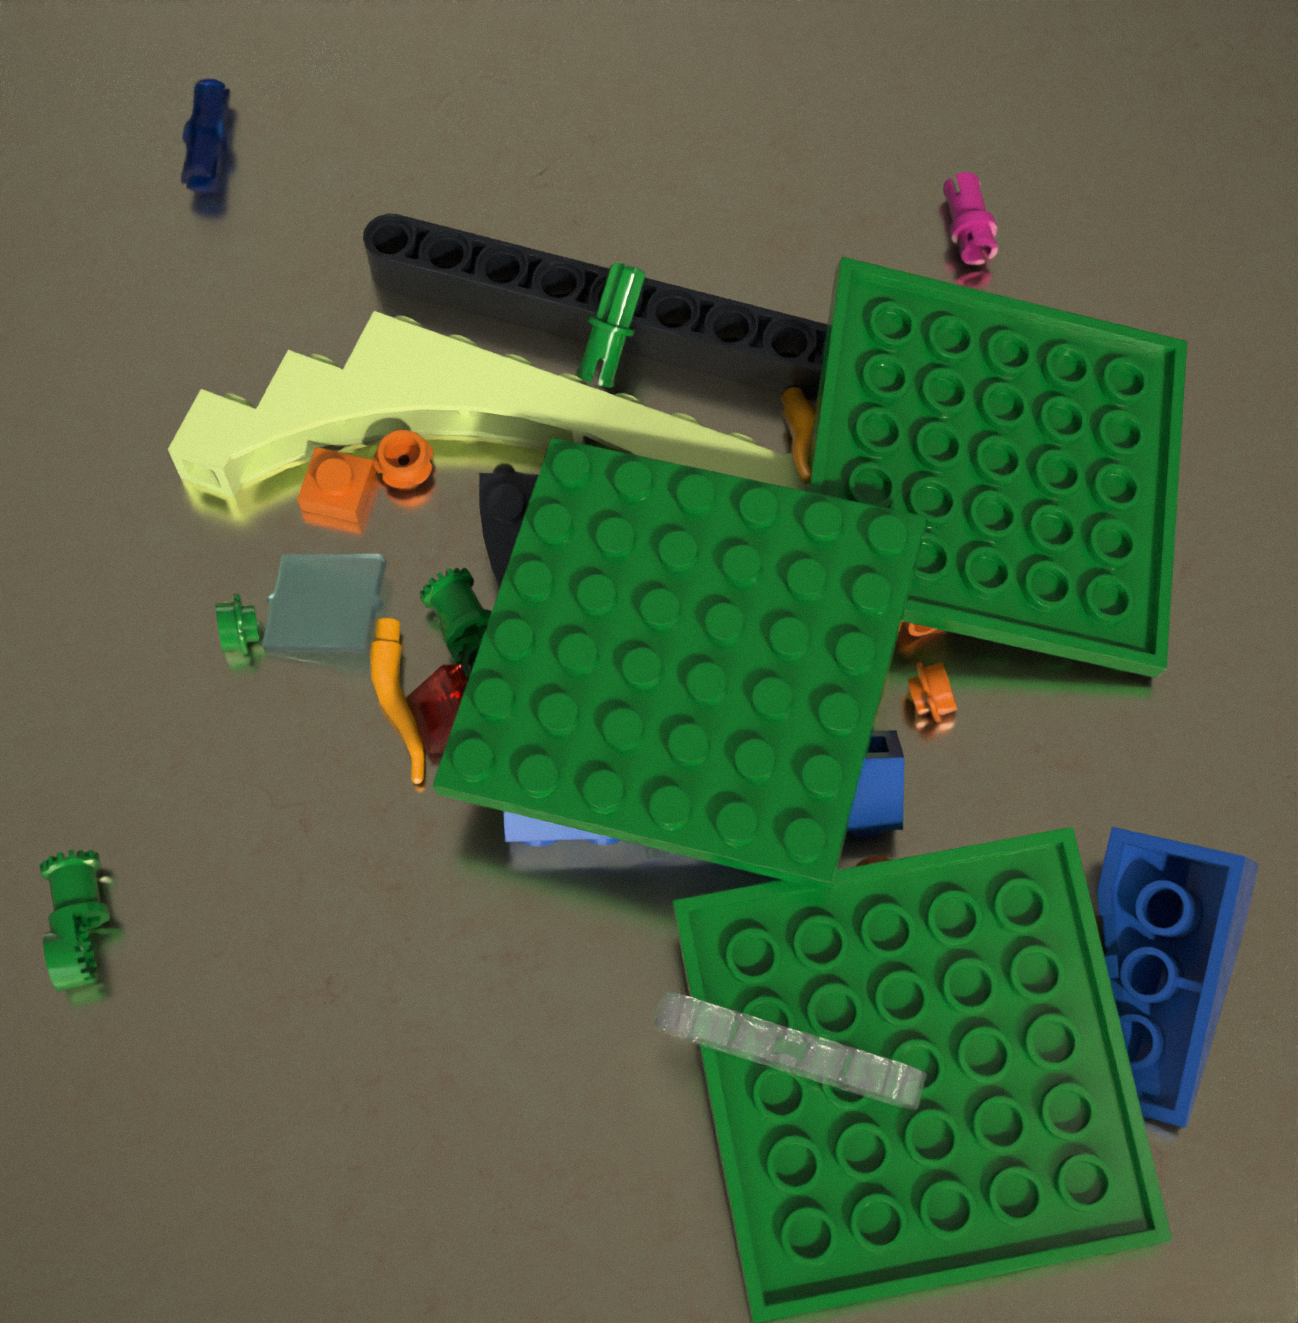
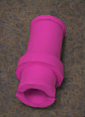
(971, 223)

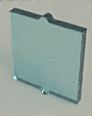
(325, 603)

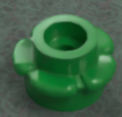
(236, 625)

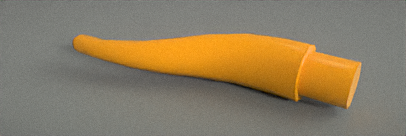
(800, 419)
(385, 676)

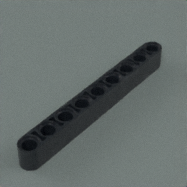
(539, 275)

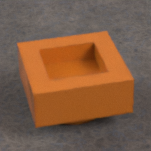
(336, 485)

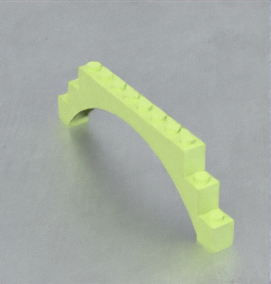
(439, 387)

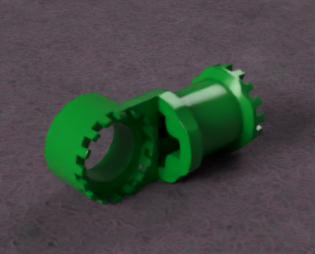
(458, 613)
(75, 913)

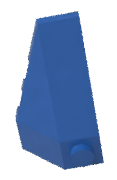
(1170, 951)

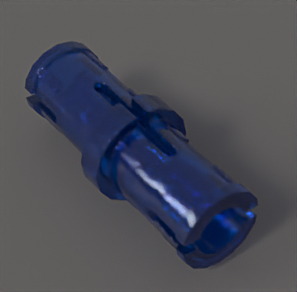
(205, 136)

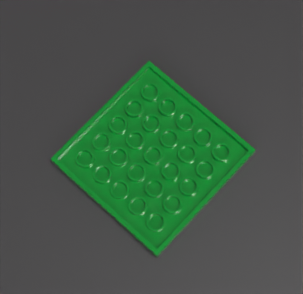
(1027, 446)
(685, 662)
(1029, 1106)

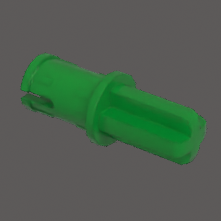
(612, 323)

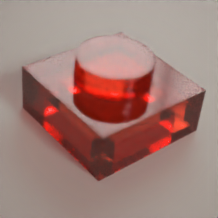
(437, 704)

